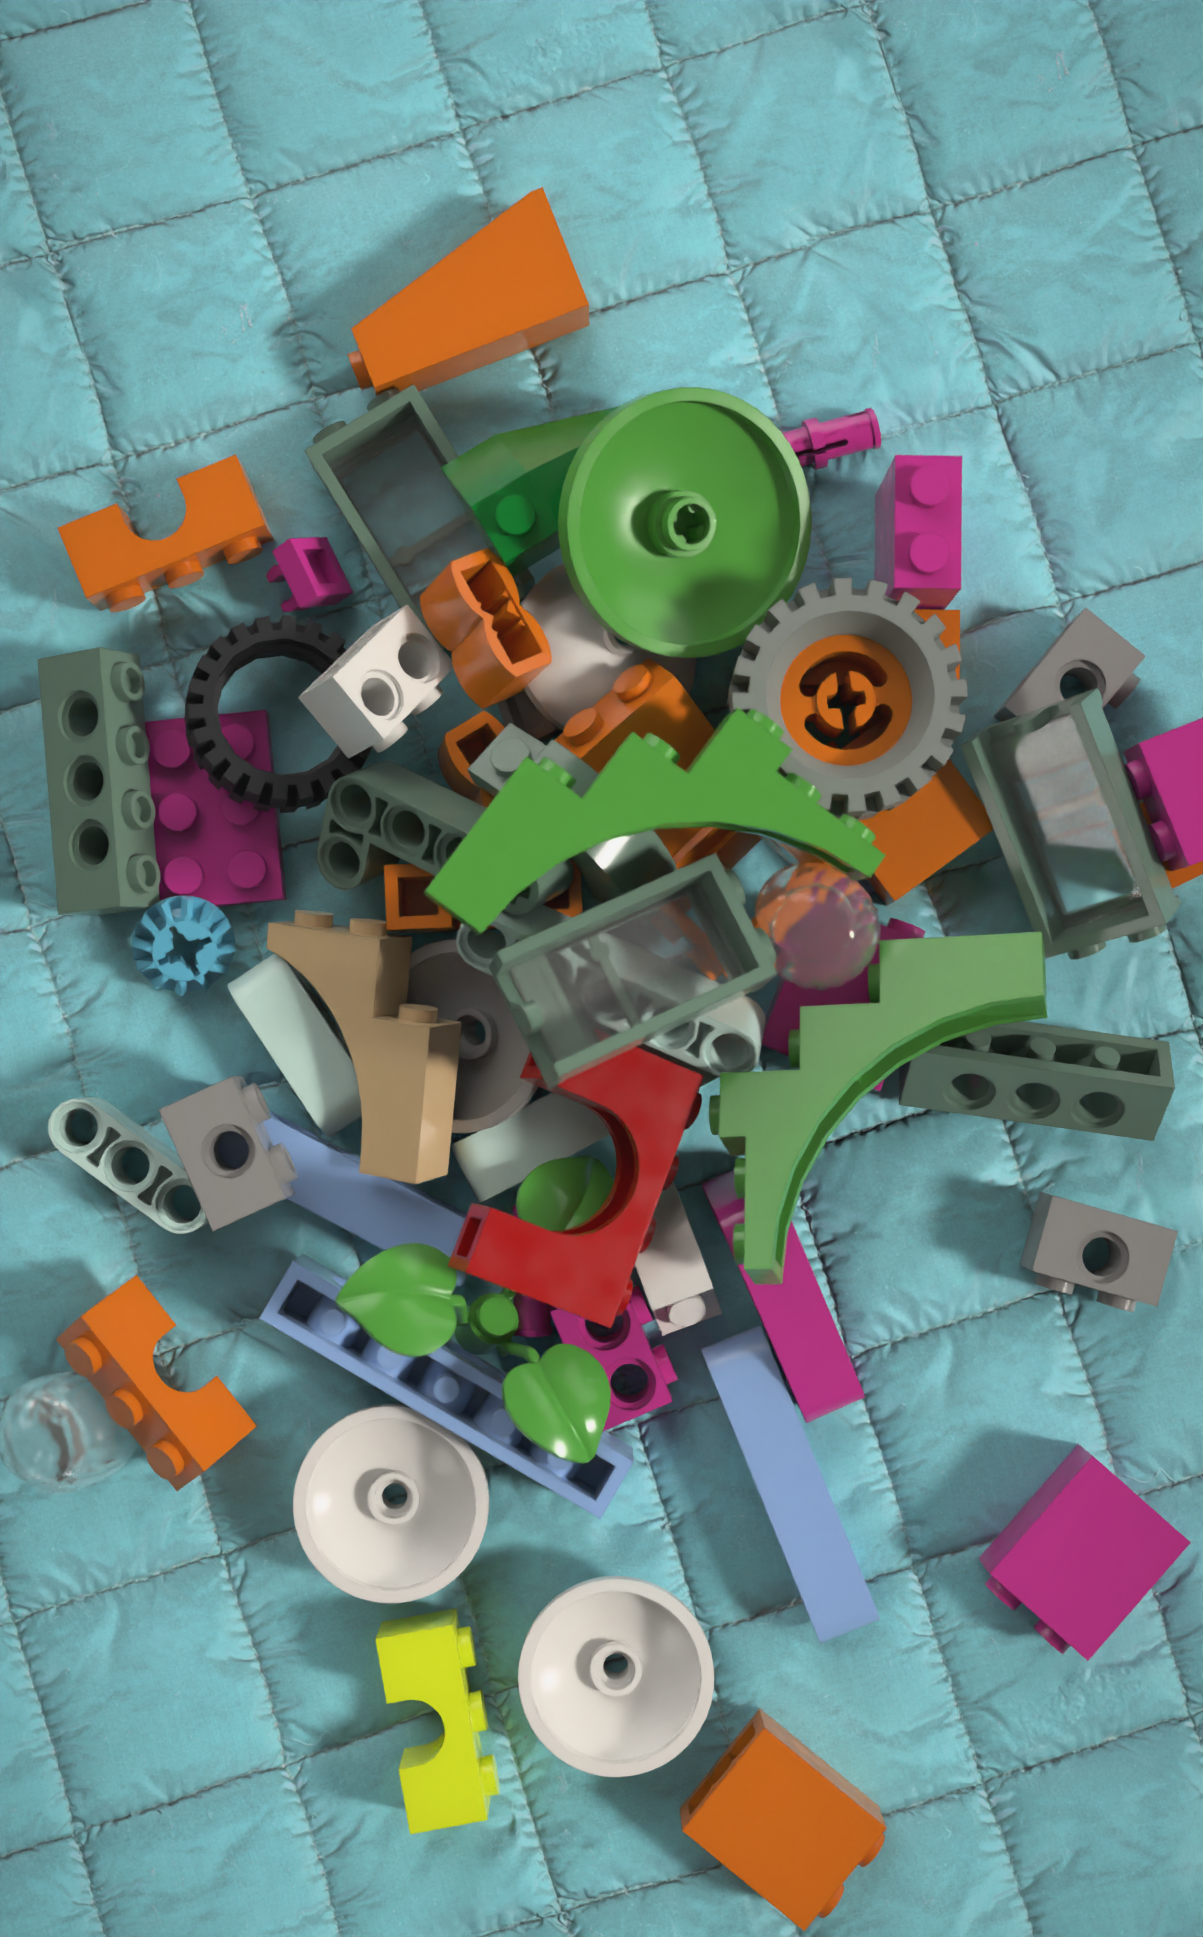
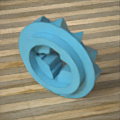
(193, 919)

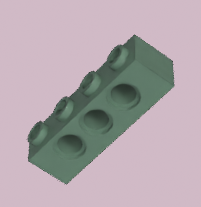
(98, 782)
(1046, 1078)

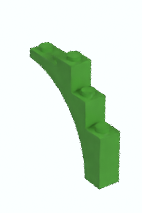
(641, 789)
(918, 1000)

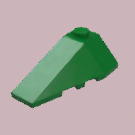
(516, 485)

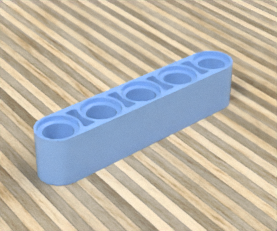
(363, 1204)
(790, 1484)

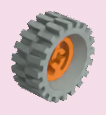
(915, 693)

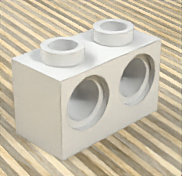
(379, 683)

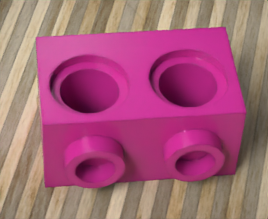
(624, 1347)

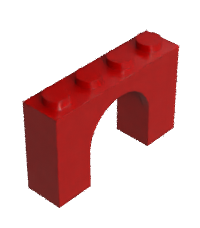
(589, 1266)

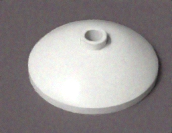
(582, 652)
(383, 1547)
(625, 1718)

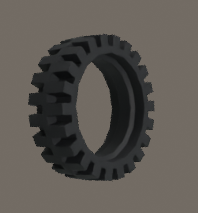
(203, 725)

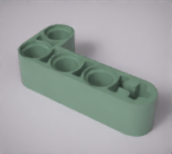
(398, 814)

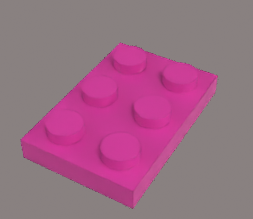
(202, 836)

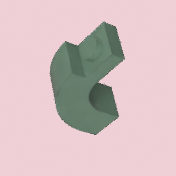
(608, 867)

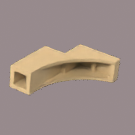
(398, 1049)

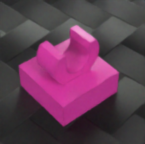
(310, 573)

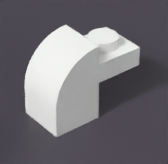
(675, 1270)

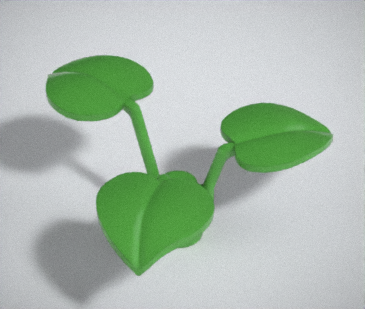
(409, 1309)

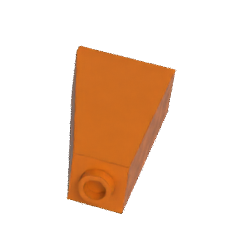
(476, 305)

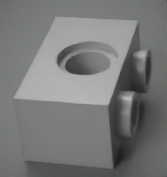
(1085, 651)
(196, 1131)
(1136, 1252)

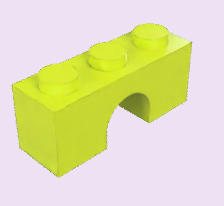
(428, 1662)

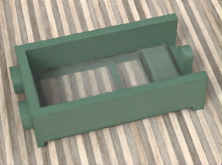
(394, 495)
(1071, 827)
(633, 968)

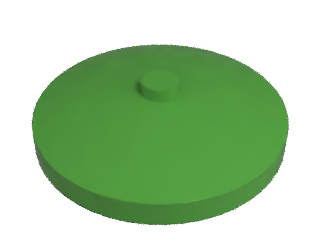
(684, 521)

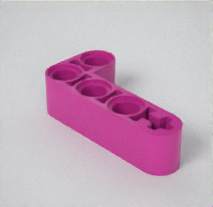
(793, 1317)

